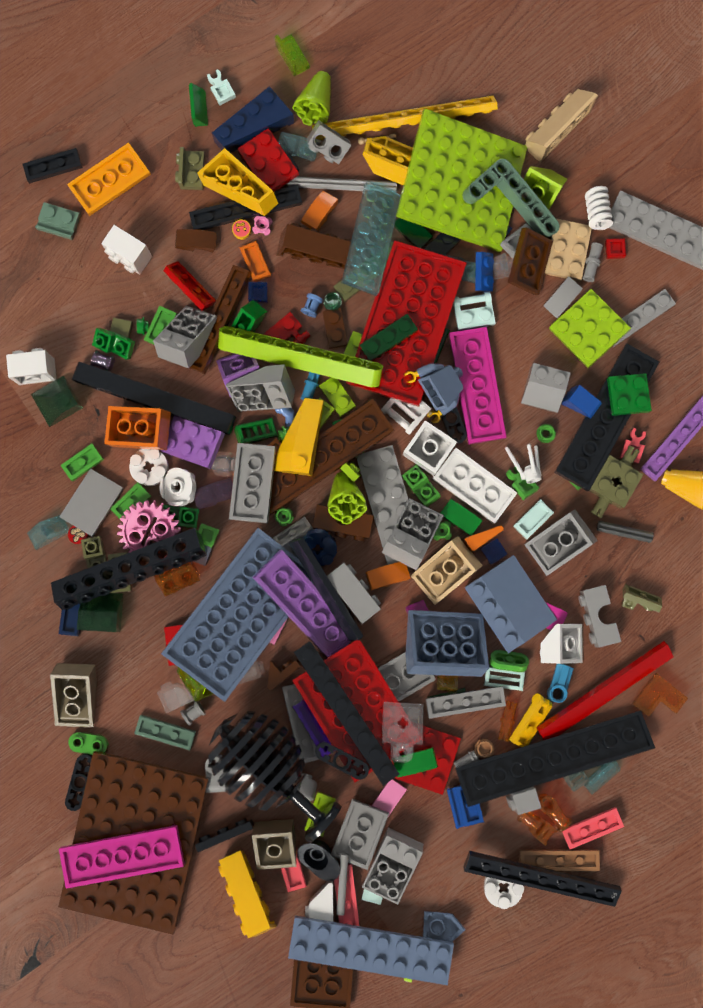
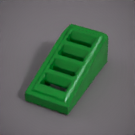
(249, 440)

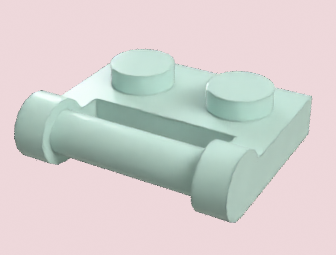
(474, 317)

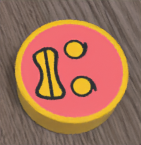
(241, 229)

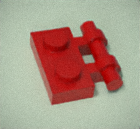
(286, 328)

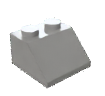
(545, 387)

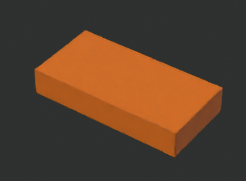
(255, 261)

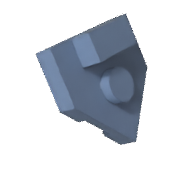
(441, 926)

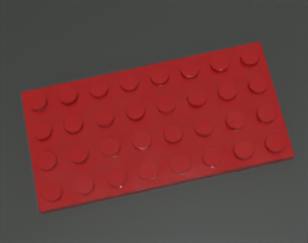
(425, 289)

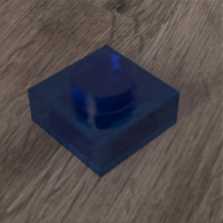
(258, 292)
(493, 551)

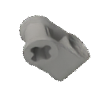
(213, 786)

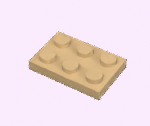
(568, 250)

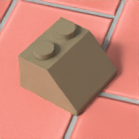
(274, 844)

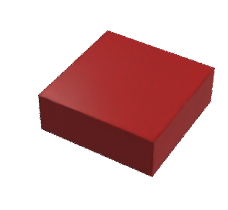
(615, 248)

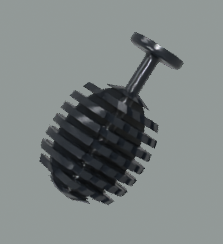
(266, 769)

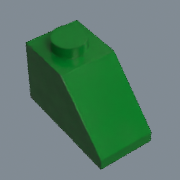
(249, 317)

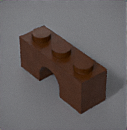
(359, 528)

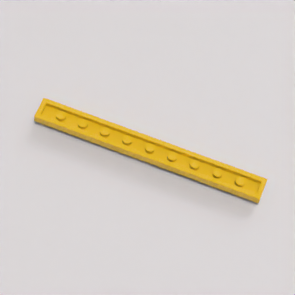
(411, 116)

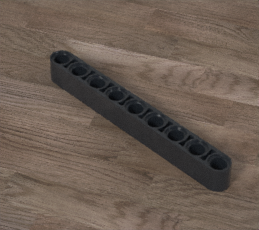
(153, 397)

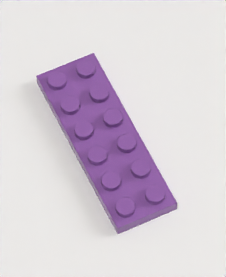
(301, 603)

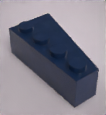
(259, 114)

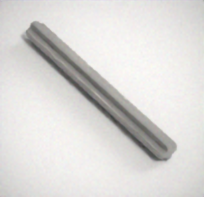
(338, 184)

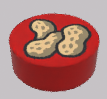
(76, 535)

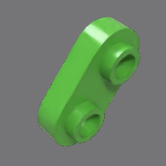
(509, 661)
(87, 743)

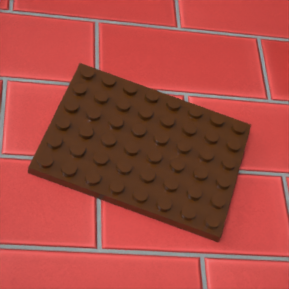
(127, 799)

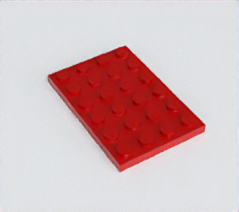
(366, 691)

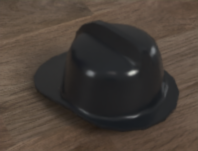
(318, 859)

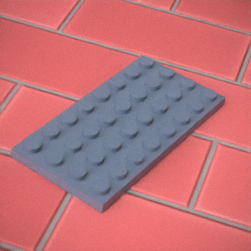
(231, 621)

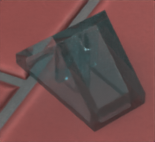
(47, 531)

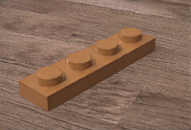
(562, 859)

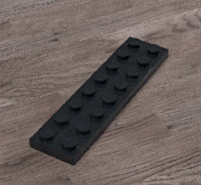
(599, 434)

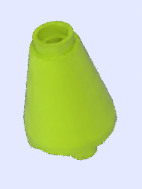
(314, 100)
(345, 500)

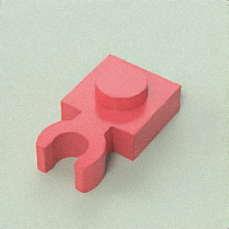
(635, 442)

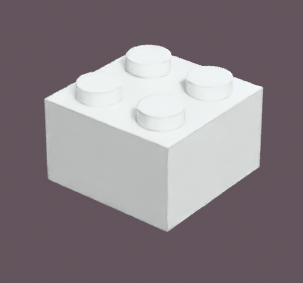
(126, 250)
(31, 366)
(429, 448)

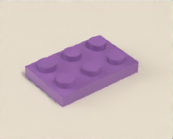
(193, 442)

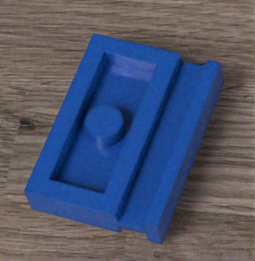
(461, 813)

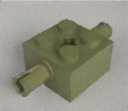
(626, 478)

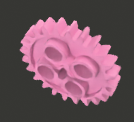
(133, 523)

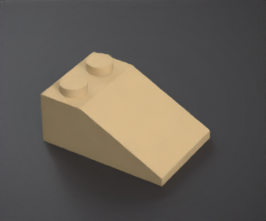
(446, 570)

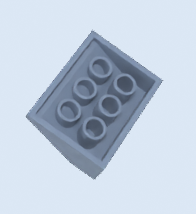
(510, 604)
(446, 644)

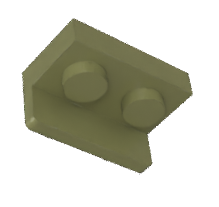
(189, 164)

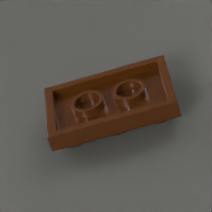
(530, 261)

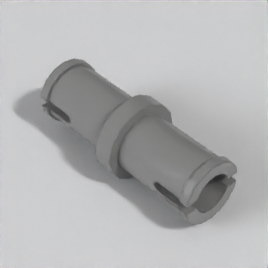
(592, 262)

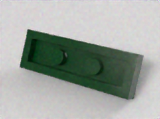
(388, 338)

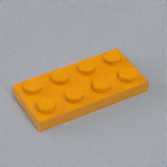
(109, 179)

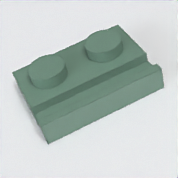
(58, 221)

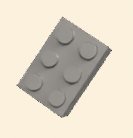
(354, 592)

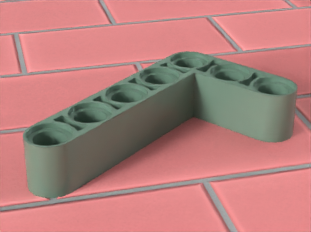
(514, 195)

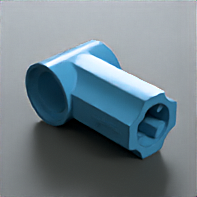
(560, 680)

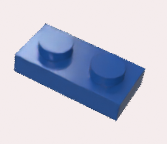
(484, 271)

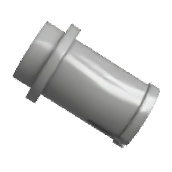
(467, 759)

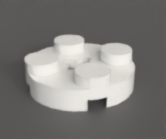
(140, 459)
(187, 491)
(502, 899)

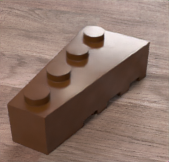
(313, 245)

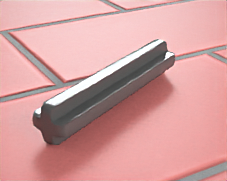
(625, 531)

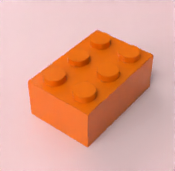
(137, 427)

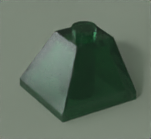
(56, 401)

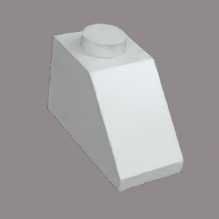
(321, 903)

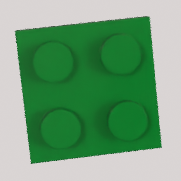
(629, 394)

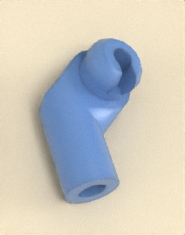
(289, 415)

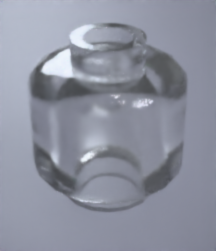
(224, 464)

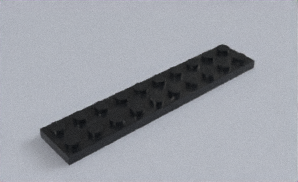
(554, 758)

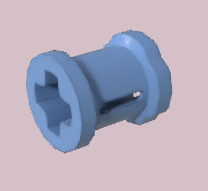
(311, 305)

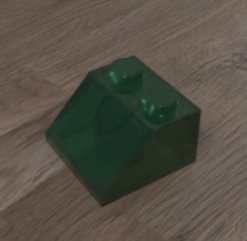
(101, 613)

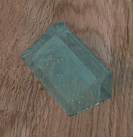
(601, 777)

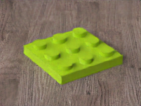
(589, 328)

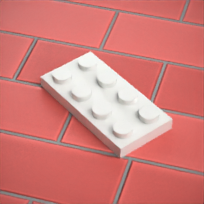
(475, 485)

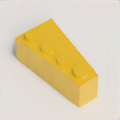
(235, 181)
(245, 894)

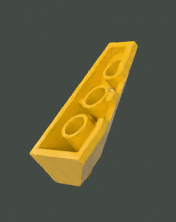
(299, 445)

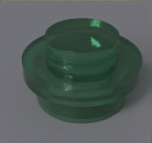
(332, 301)

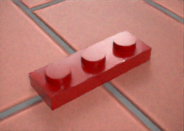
(189, 285)

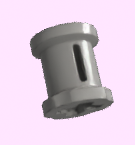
(193, 712)

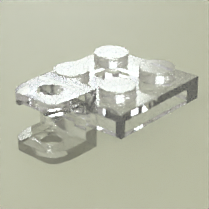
(402, 738)

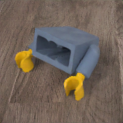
(441, 387)

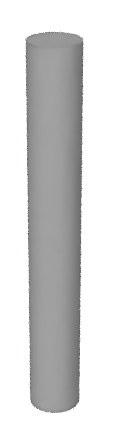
(342, 884)

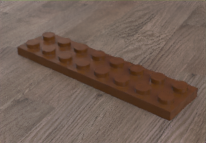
(334, 448)

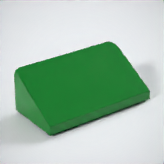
(198, 105)

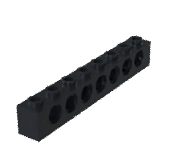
(115, 573)

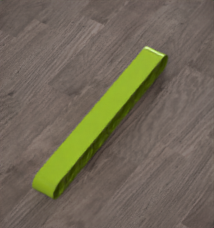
(300, 356)

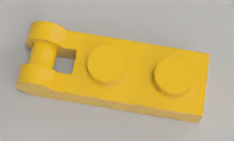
(532, 718)

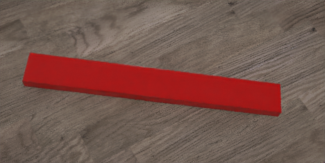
(605, 691)

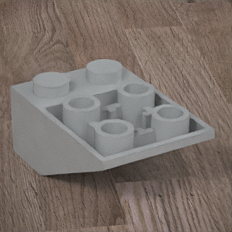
(185, 336)
(263, 389)
(412, 534)
(393, 865)

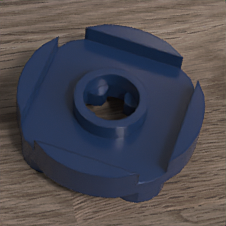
(326, 541)

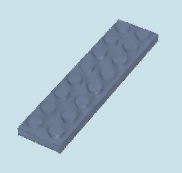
(371, 950)

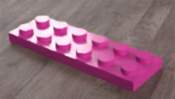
(480, 392)
(121, 856)

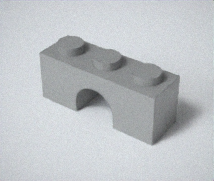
(601, 633)

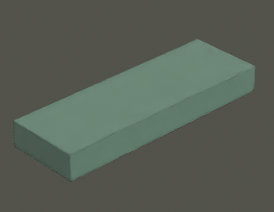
(165, 732)

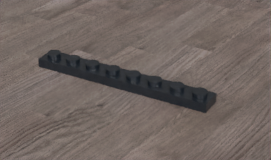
(346, 713)
(542, 878)

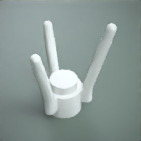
(532, 472)

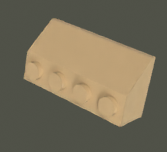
(560, 124)

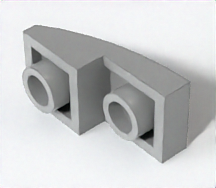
(563, 297)

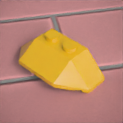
(388, 158)

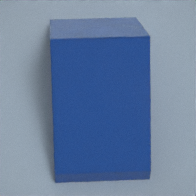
(581, 401)

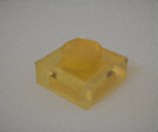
(447, 683)

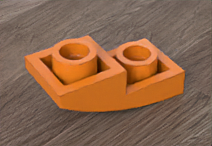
(319, 209)
(387, 575)

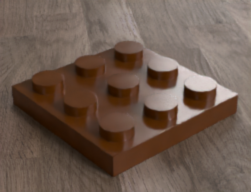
(320, 985)

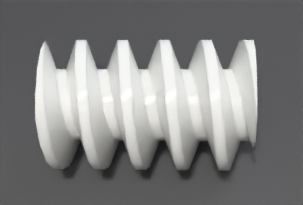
(598, 208)

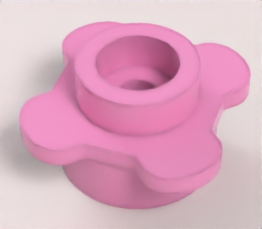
(262, 220)

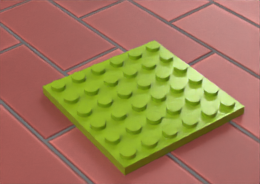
(442, 165)

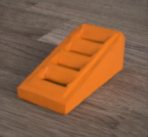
(475, 541)

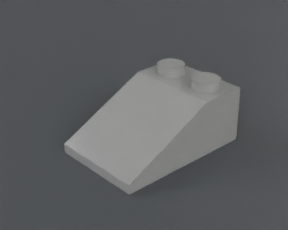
(561, 542)

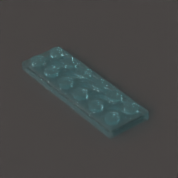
(371, 238)

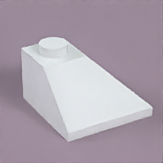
(563, 645)

